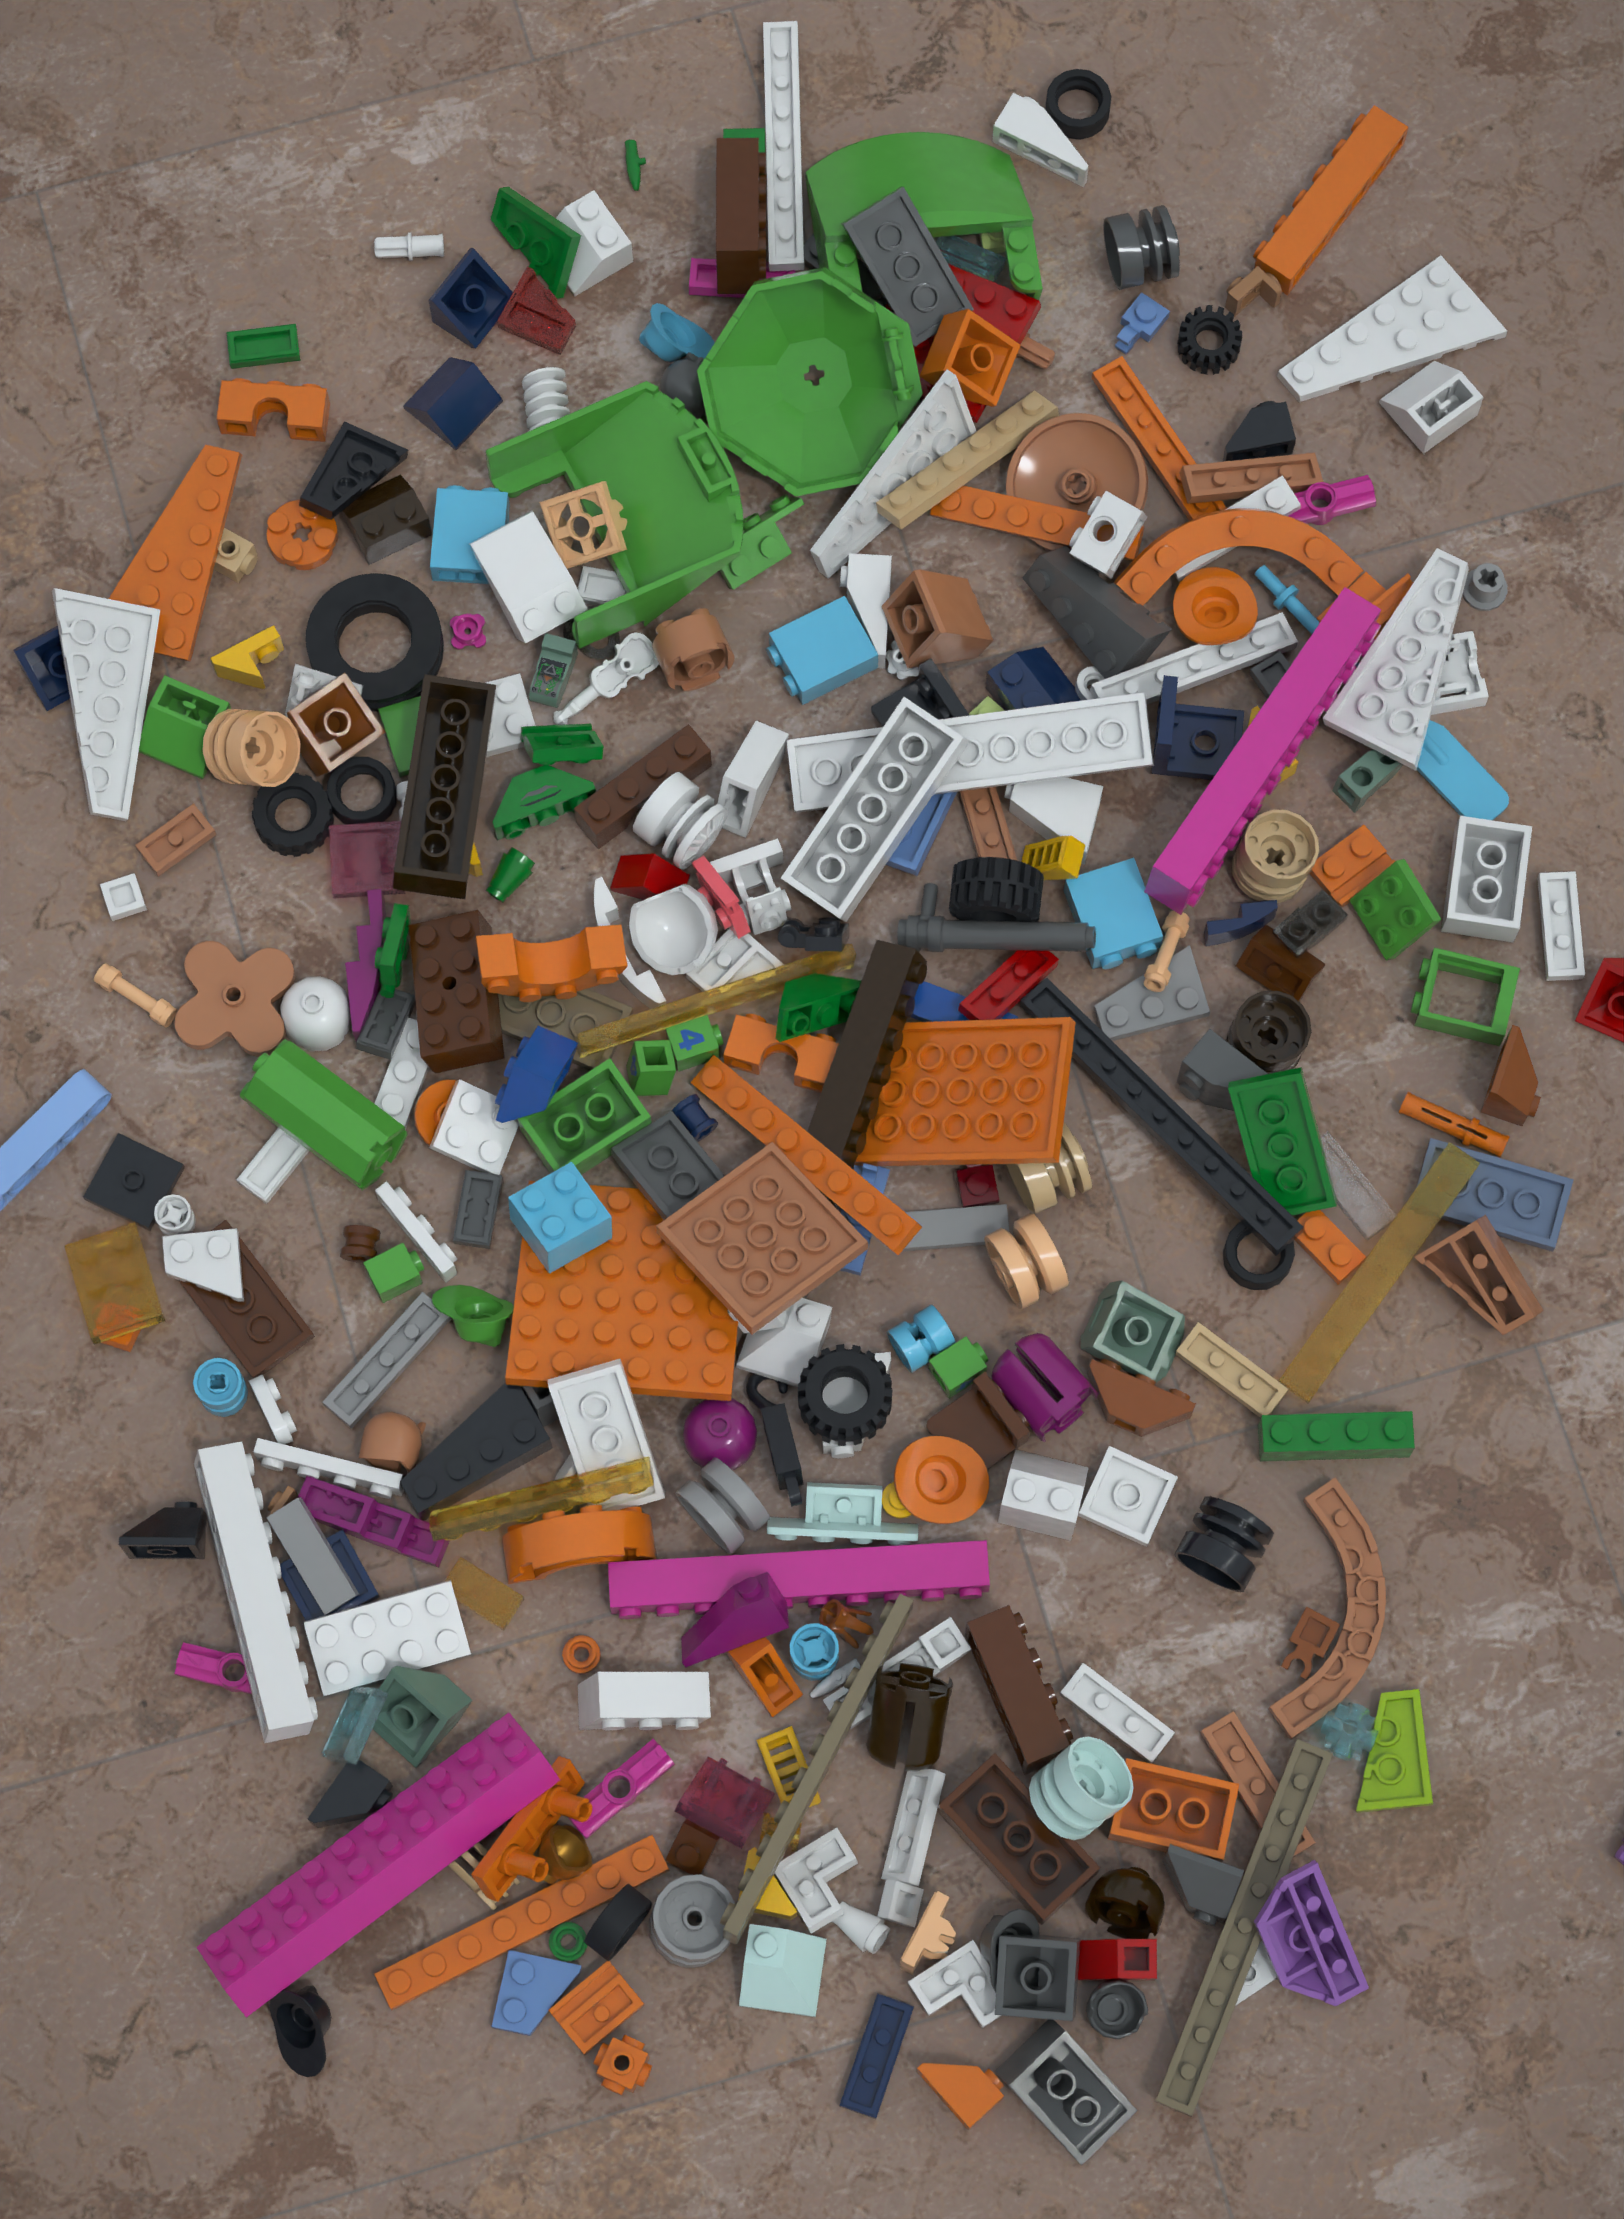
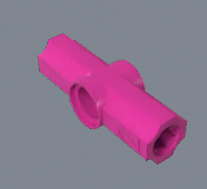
(1342, 498)
(210, 1667)
(639, 1771)

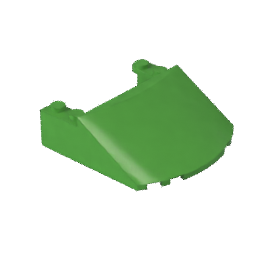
(952, 183)
(672, 490)

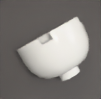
(316, 1013)

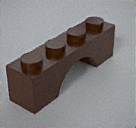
(615, 804)

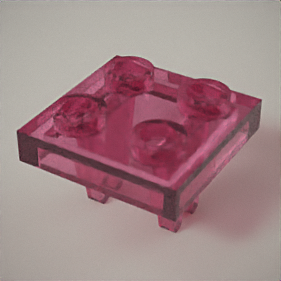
(363, 858)
(725, 1802)

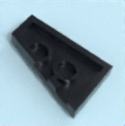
(349, 469)

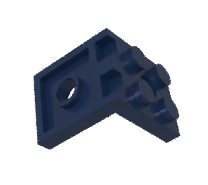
(1179, 728)

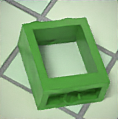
(1471, 967)

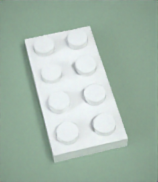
(603, 1426)
(373, 1638)

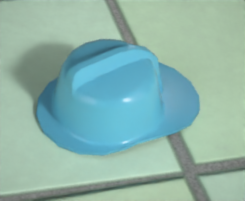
(673, 335)

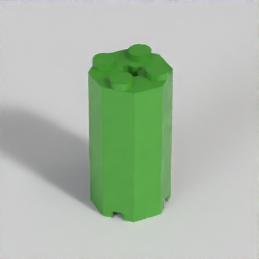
(324, 1114)

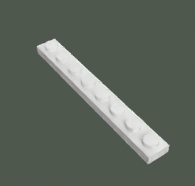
(783, 146)

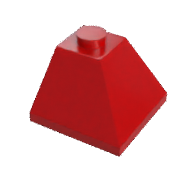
(1605, 1000)

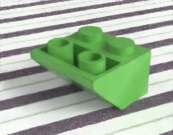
(177, 725)

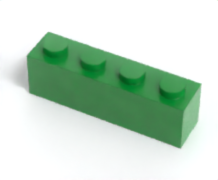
(1336, 1436)

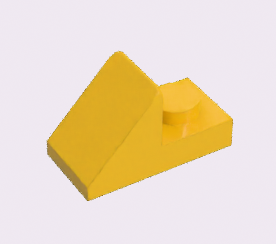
(240, 660)

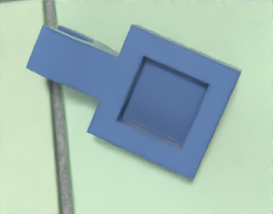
(1140, 320)

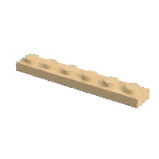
(965, 460)

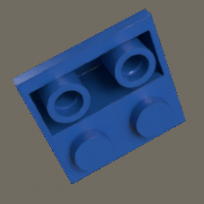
(535, 1074)

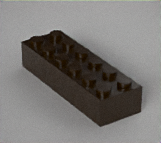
(444, 787)

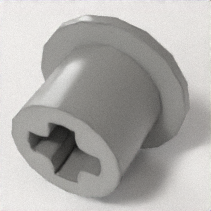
(1485, 587)

